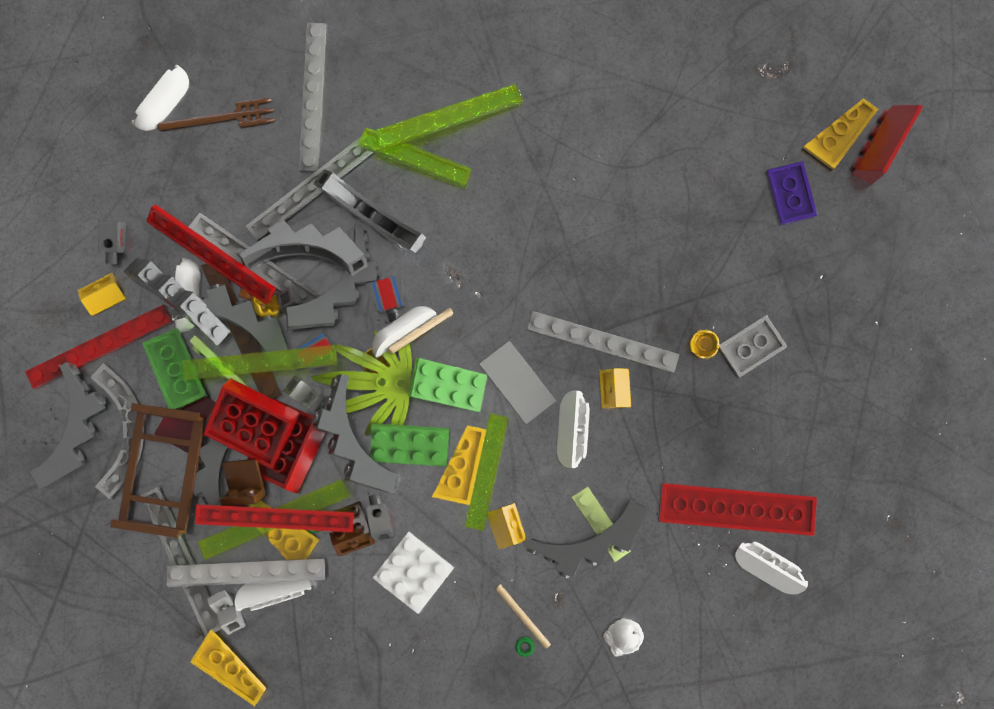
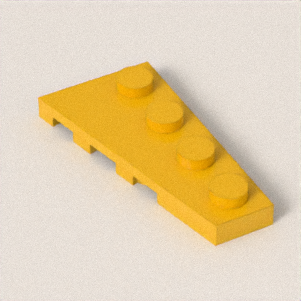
(838, 138)
(460, 474)
(291, 543)
(224, 666)

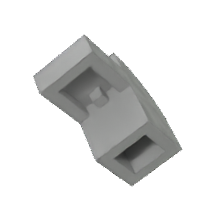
(304, 394)
(228, 616)

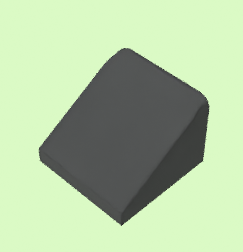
(288, 298)

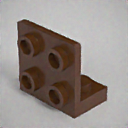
(243, 483)
(351, 541)

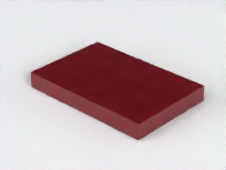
(182, 428)

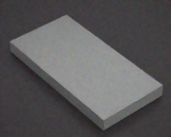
(517, 382)

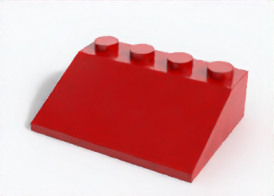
(885, 142)
(250, 423)
(296, 455)

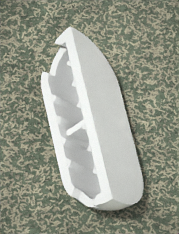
(161, 99)
(190, 278)
(400, 328)
(572, 429)
(771, 568)
(270, 593)

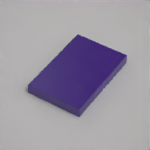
(791, 193)

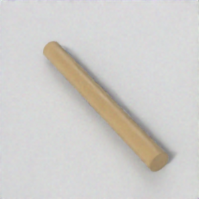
(419, 331)
(522, 616)

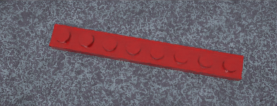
(210, 254)
(100, 345)
(274, 518)

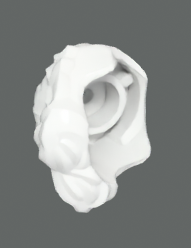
(621, 639)

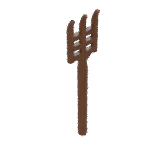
(237, 114)

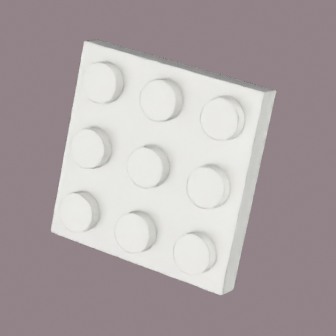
(413, 572)

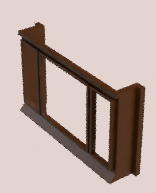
(189, 477)

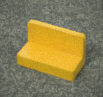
(101, 294)
(615, 388)
(506, 526)

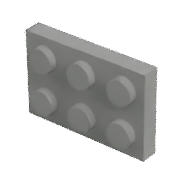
(752, 346)

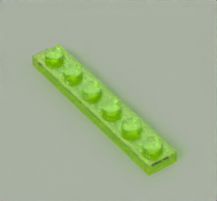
(418, 159)
(486, 472)

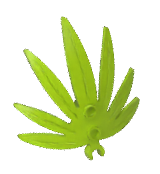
(388, 382)

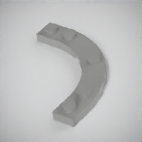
(123, 398)

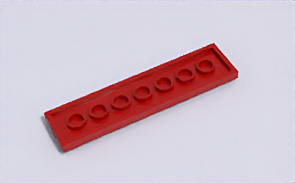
(738, 509)

